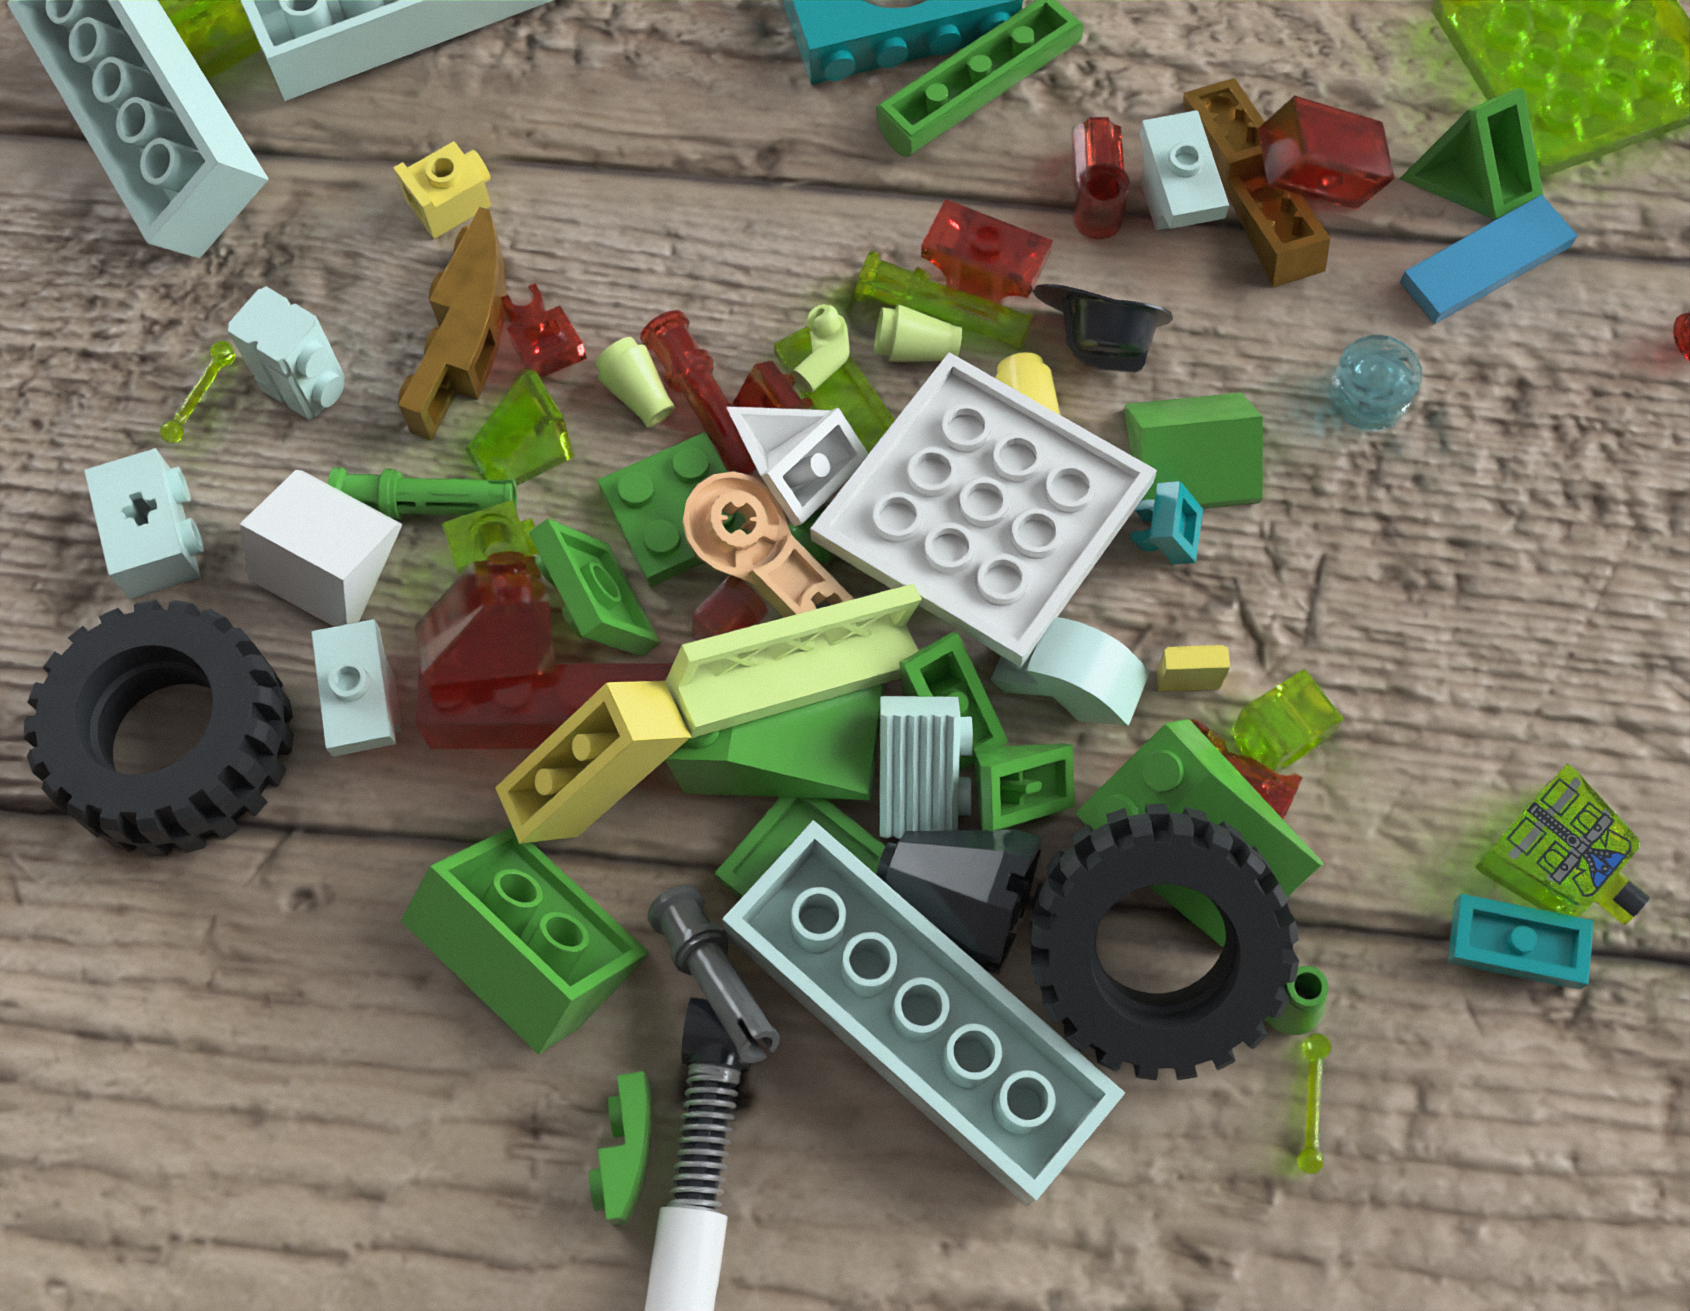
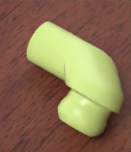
(829, 348)

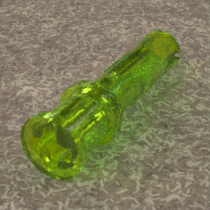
(1009, 324)

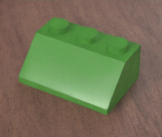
(522, 937)

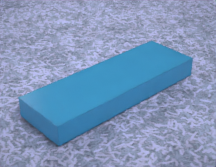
(1488, 259)

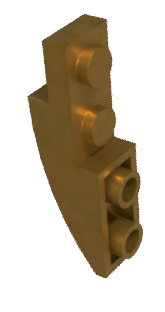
(468, 329)

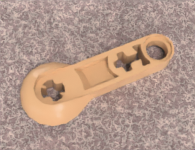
(766, 554)

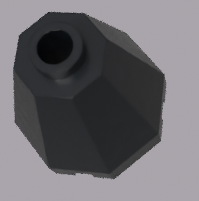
(966, 885)

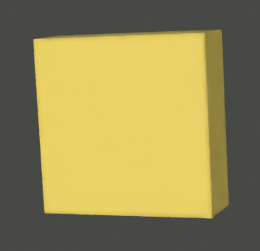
(1193, 668)

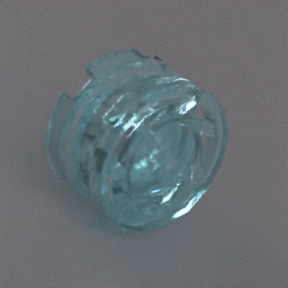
(1374, 384)

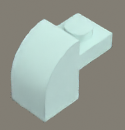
(1081, 670)

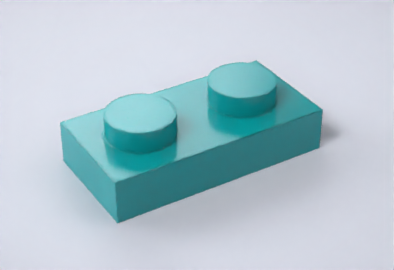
(1521, 941)

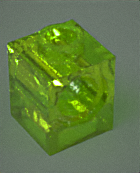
(476, 532)
(1286, 723)

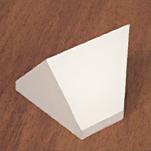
(800, 454)

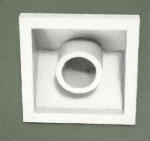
(317, 548)

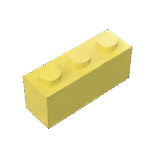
(592, 760)

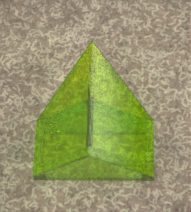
(522, 434)

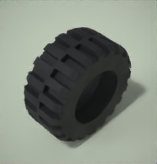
(114, 669)
(1179, 1025)

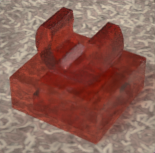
(769, 389)

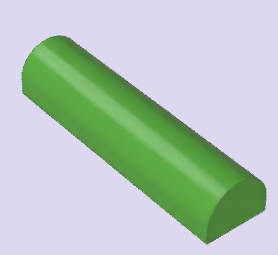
(976, 75)

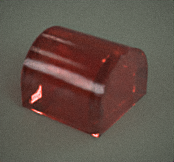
(728, 609)

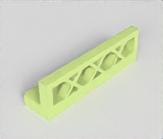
(792, 661)

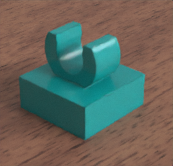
(1174, 524)

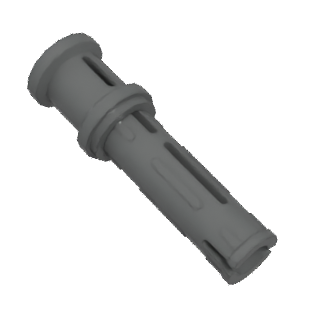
(701, 952)

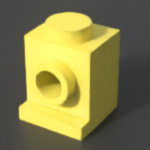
(445, 188)

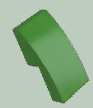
(624, 1167)

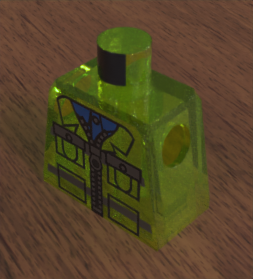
(1568, 852)

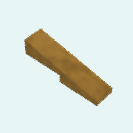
(1276, 221)

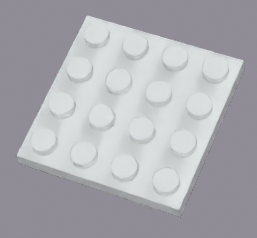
(984, 507)

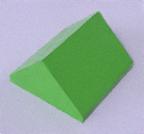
(1204, 443)

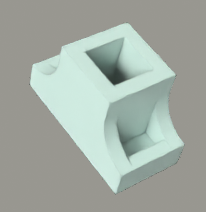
(1180, 172)
(355, 688)

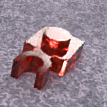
(542, 337)

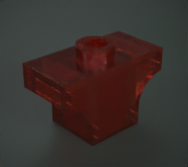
(984, 253)

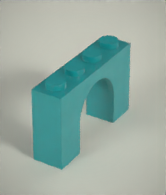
(859, 37)

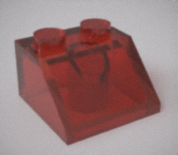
(488, 624)

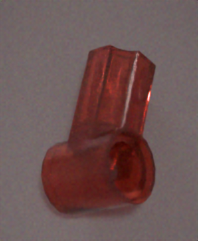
(1099, 178)

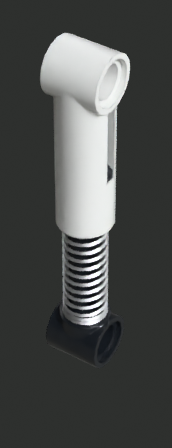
(690, 1229)

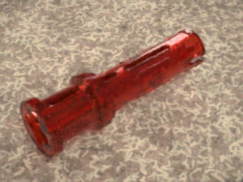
(690, 372)

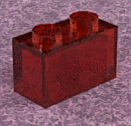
(1325, 153)

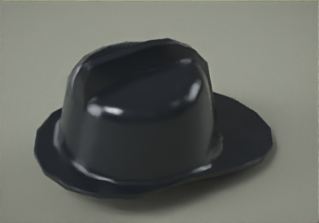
(1105, 330)

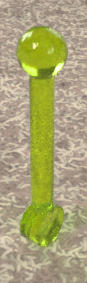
(222, 355)
(1315, 1049)

